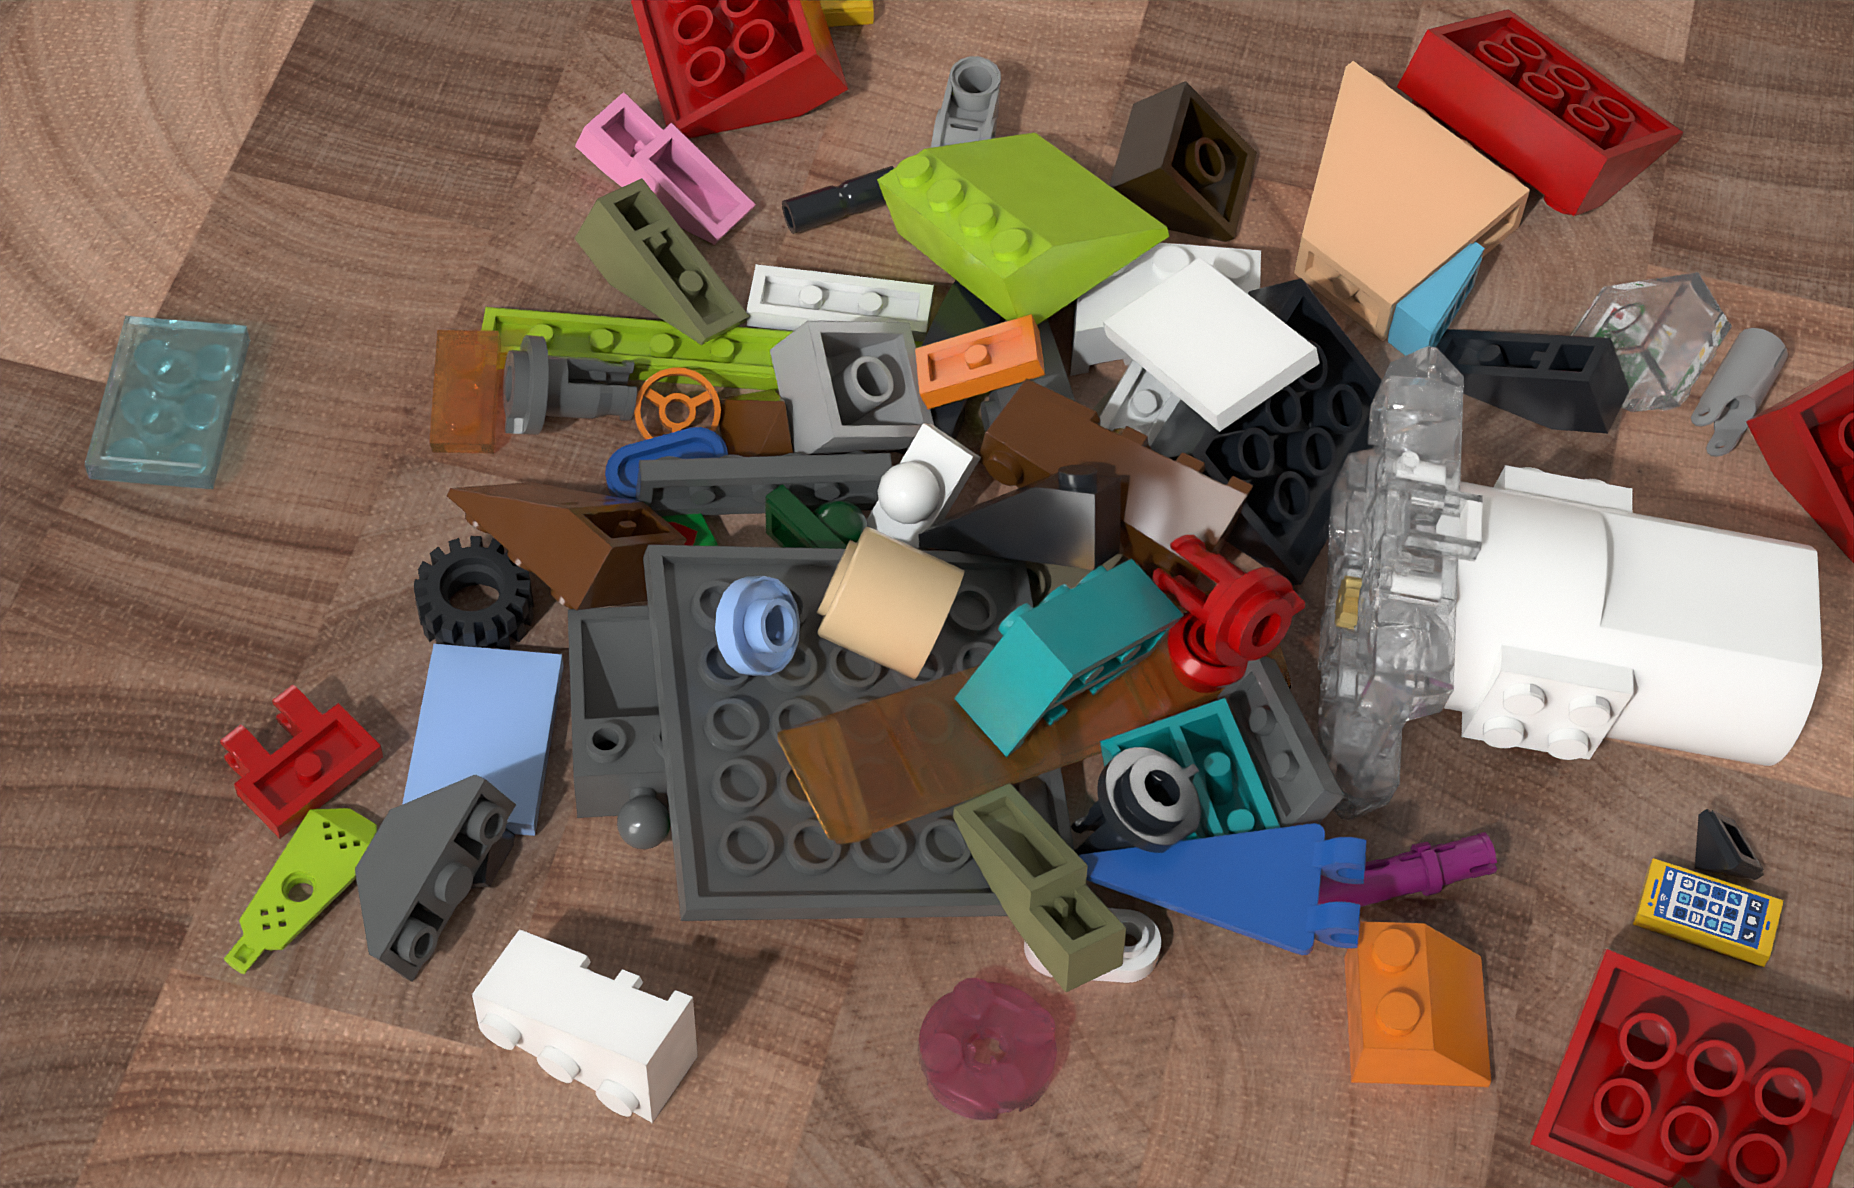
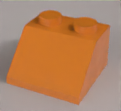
(1415, 1008)

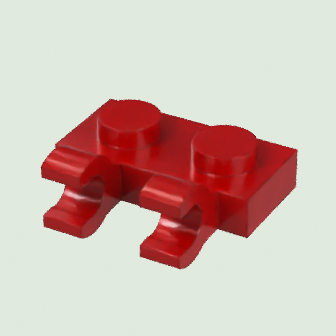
(306, 771)

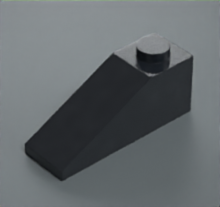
(1541, 377)
(1054, 521)

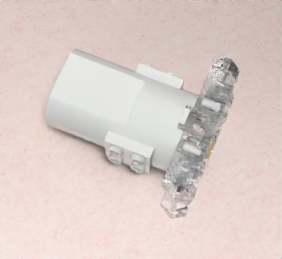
(1543, 609)

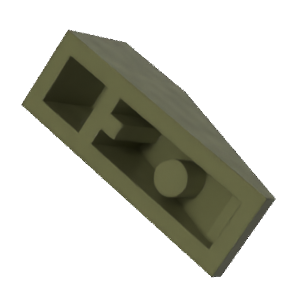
(656, 263)

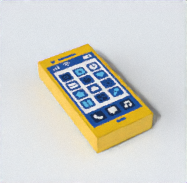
(1708, 912)

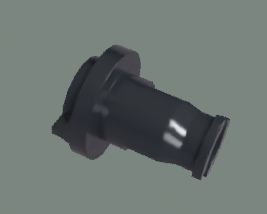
(1141, 804)

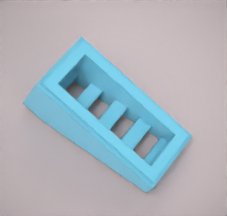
(1431, 307)

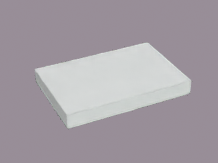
(1210, 343)

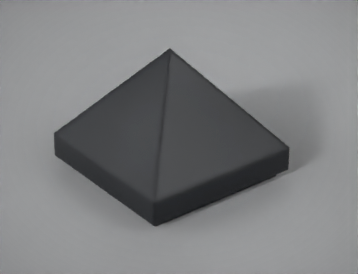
(1724, 848)

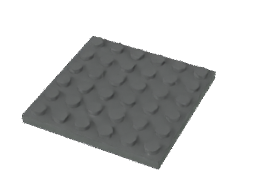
(735, 806)

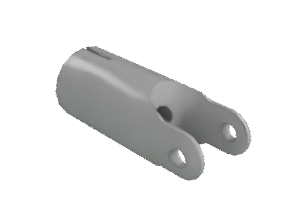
(1739, 387)

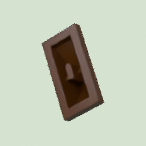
(755, 424)

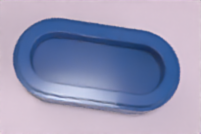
(685, 444)

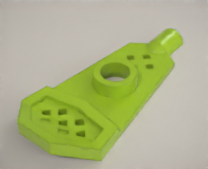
(304, 860)

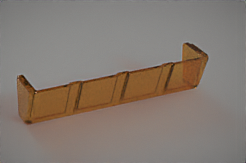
(926, 753)

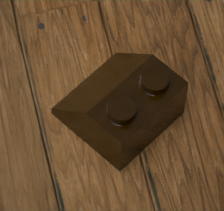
(1184, 164)

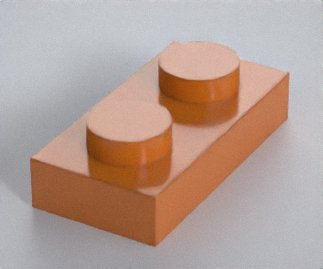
(979, 361)

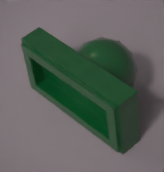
(797, 527)

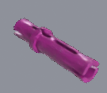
(1418, 870)

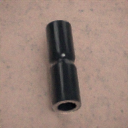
(834, 202)

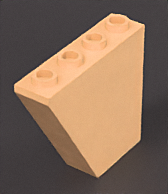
(1396, 202)

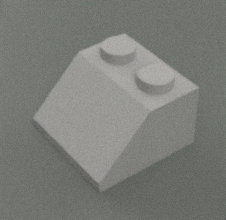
(850, 387)

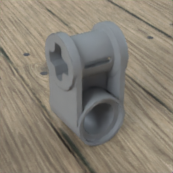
(969, 103)

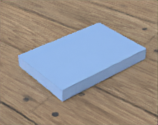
(489, 719)

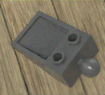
(617, 723)

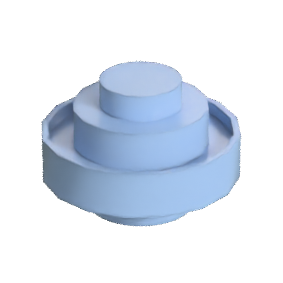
(757, 625)

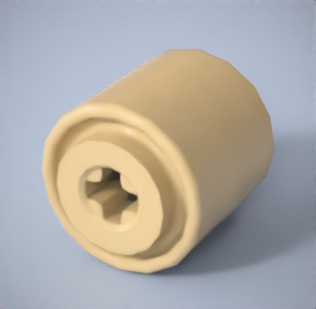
(888, 601)

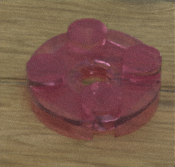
(995, 1012)

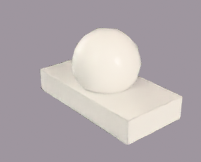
(922, 486)

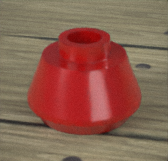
(1193, 662)

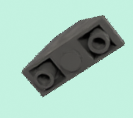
(424, 867)

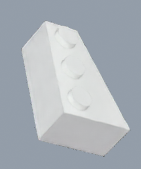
(1138, 277)
(588, 1025)

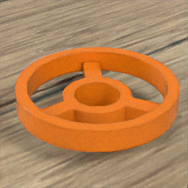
(662, 402)

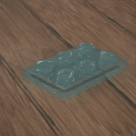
(168, 402)

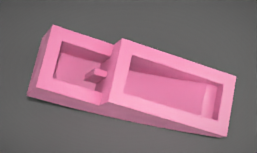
(690, 187)

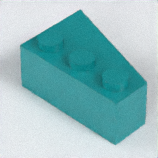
(1064, 647)
(1226, 779)

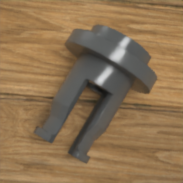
(562, 386)

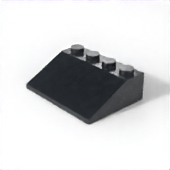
(1289, 442)

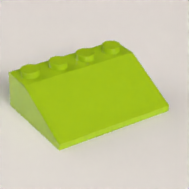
(1016, 221)

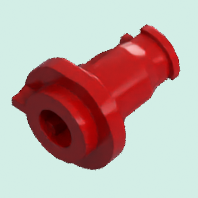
(1243, 612)

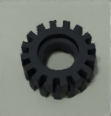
(466, 568)

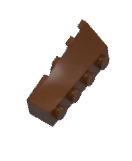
(1158, 495)

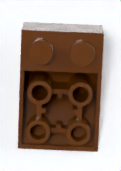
(571, 539)

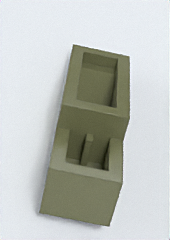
(1041, 887)

